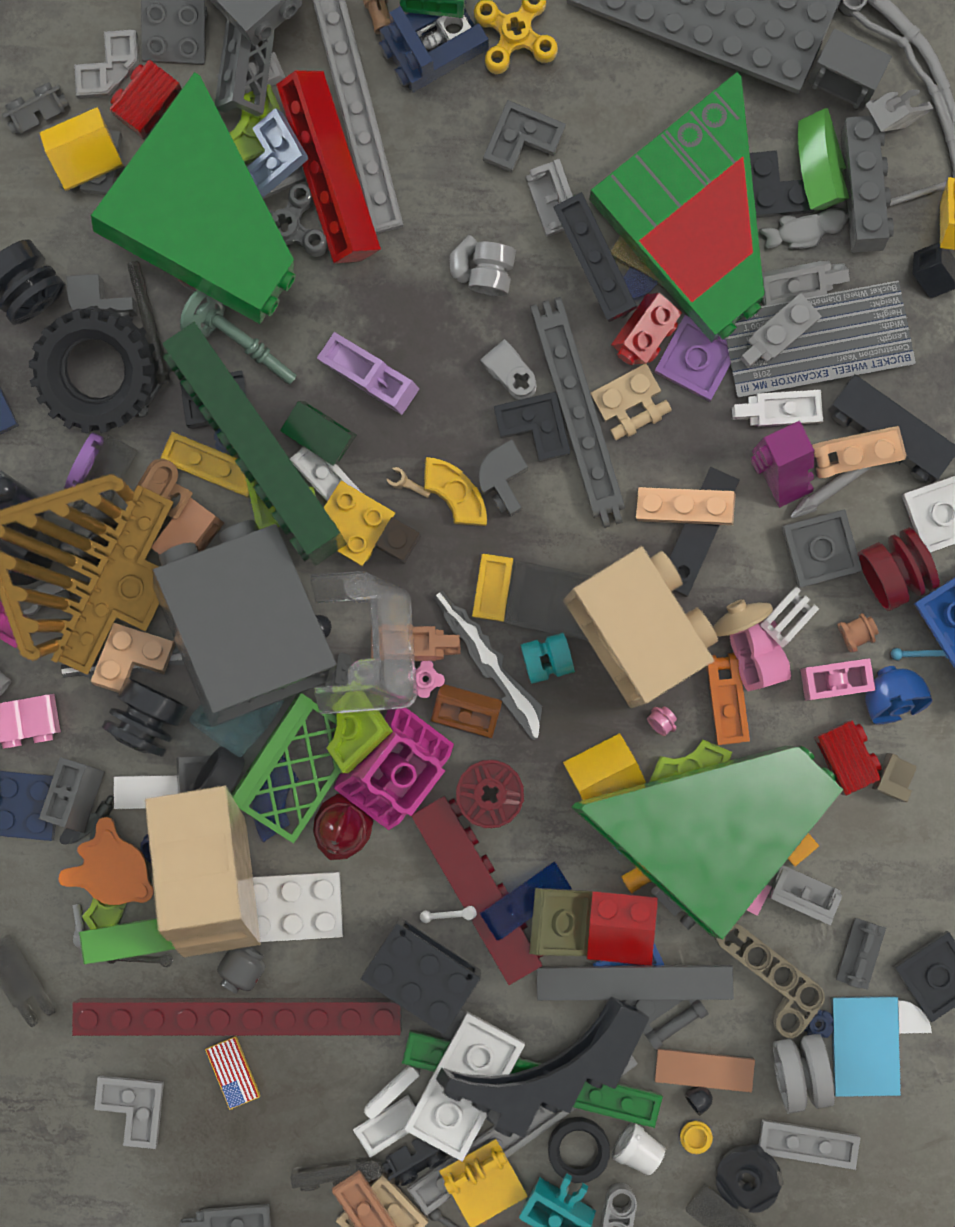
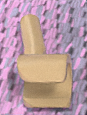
(407, 483)

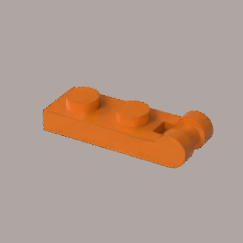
(728, 701)

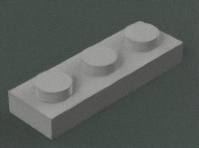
(809, 1144)

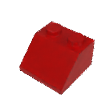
(622, 928)

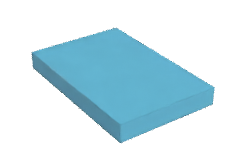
(865, 1046)

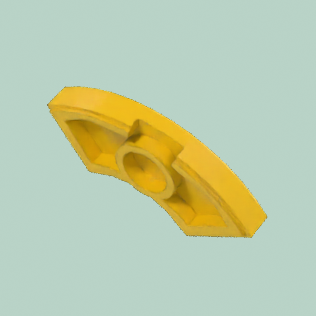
(457, 491)

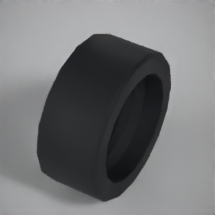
(220, 770)
(579, 1124)

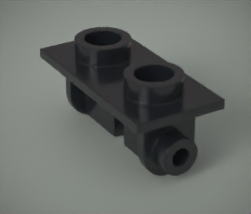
(406, 1166)

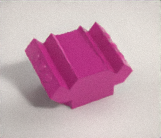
(398, 771)

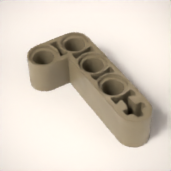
(790, 989)

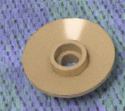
(741, 617)

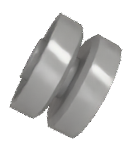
(803, 1073)

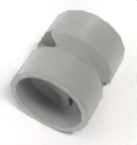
(492, 264)

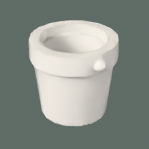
(638, 1150)

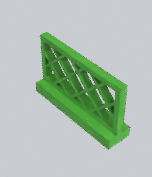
(268, 759)

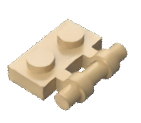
(625, 393)

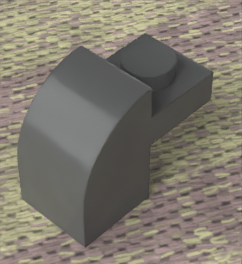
(89, 291)
(499, 468)

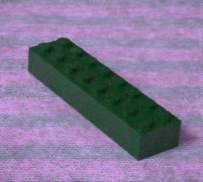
(250, 438)

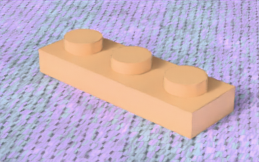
(685, 506)

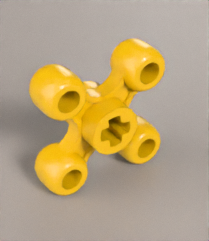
(508, 40)

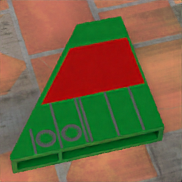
(692, 211)

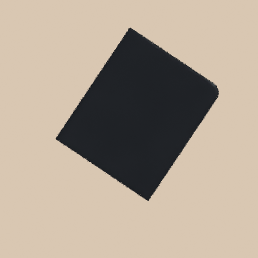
(934, 269)

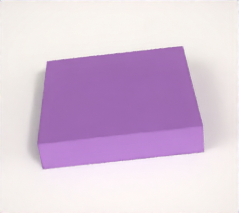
(694, 360)

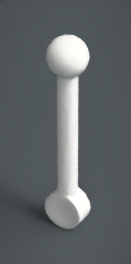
(468, 913)

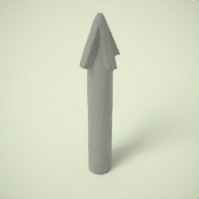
(810, 503)

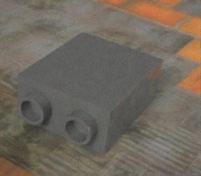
(242, 621)

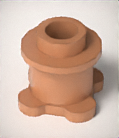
(858, 632)

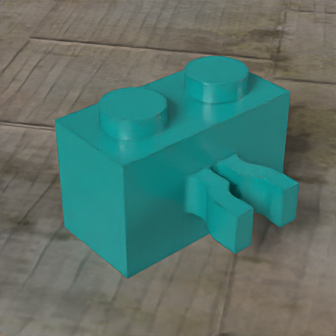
(555, 1207)

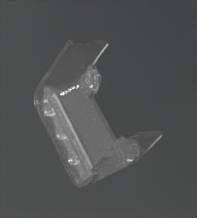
(390, 676)

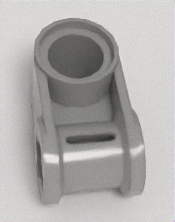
(507, 367)

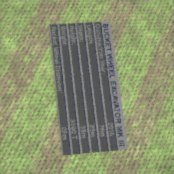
(856, 335)

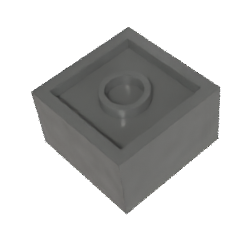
(849, 69)

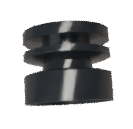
(25, 284)
(144, 717)

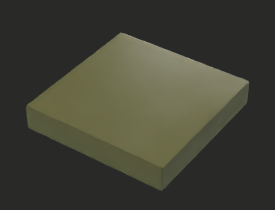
(560, 922)

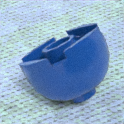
(895, 694)

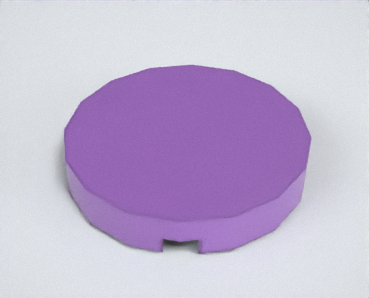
(84, 460)

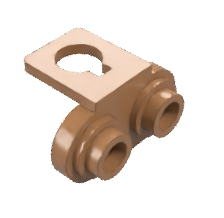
(161, 479)

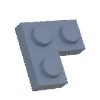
(281, 155)

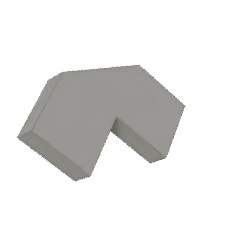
(103, 79)

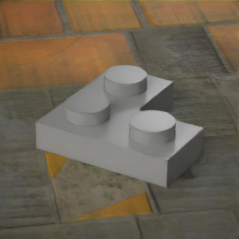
(140, 1102)

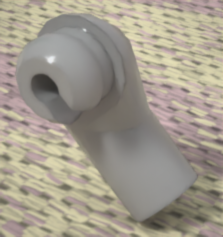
(459, 259)

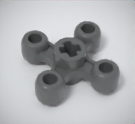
(292, 214)

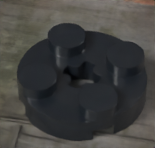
(757, 1163)

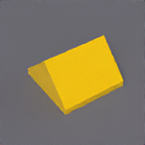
(81, 149)
(604, 769)

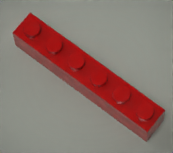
(329, 166)

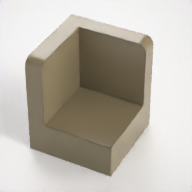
(895, 778)

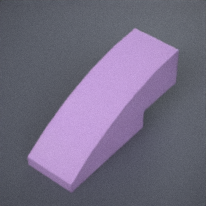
(368, 373)

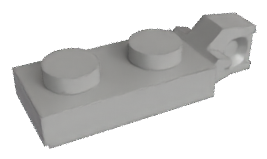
(809, 279)
(781, 330)

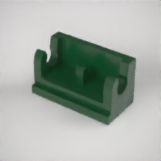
(318, 432)

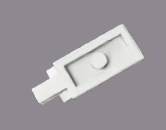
(781, 408)

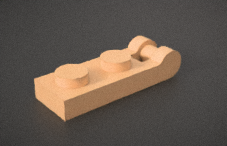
(859, 451)

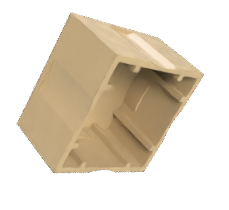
(202, 872)

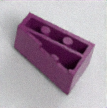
(785, 463)

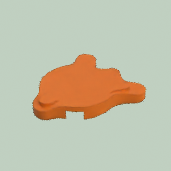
(111, 868)

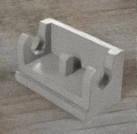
(895, 112)
(549, 188)
(805, 894)

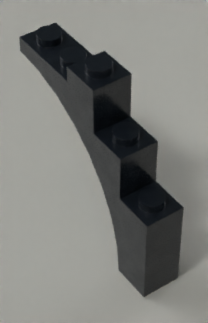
(556, 1084)

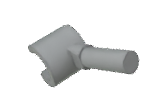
(79, 924)

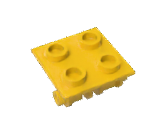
(358, 520)
(483, 1183)

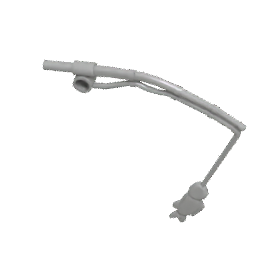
(809, 229)

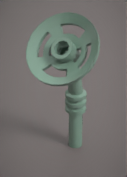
(214, 319)

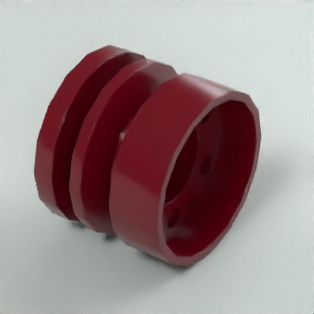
(905, 565)
(486, 813)

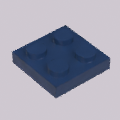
(22, 804)

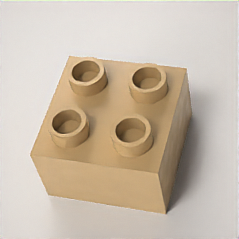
(640, 626)

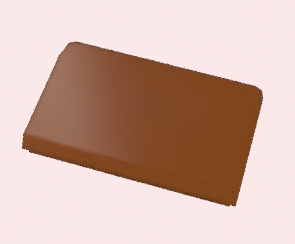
(466, 710)

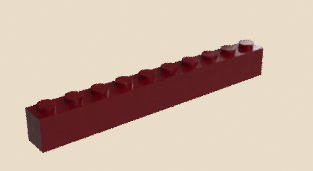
(236, 1017)

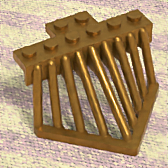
(118, 585)

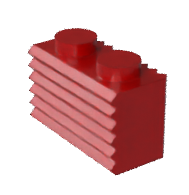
(145, 98)
(848, 757)

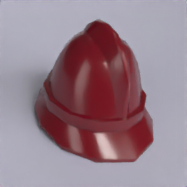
(341, 828)

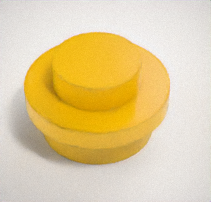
(696, 1137)

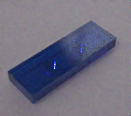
(518, 905)

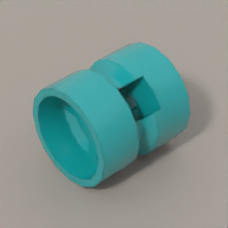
(558, 653)

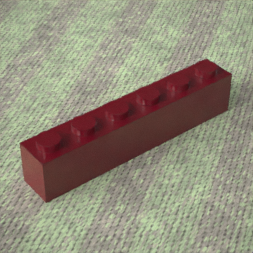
(473, 883)

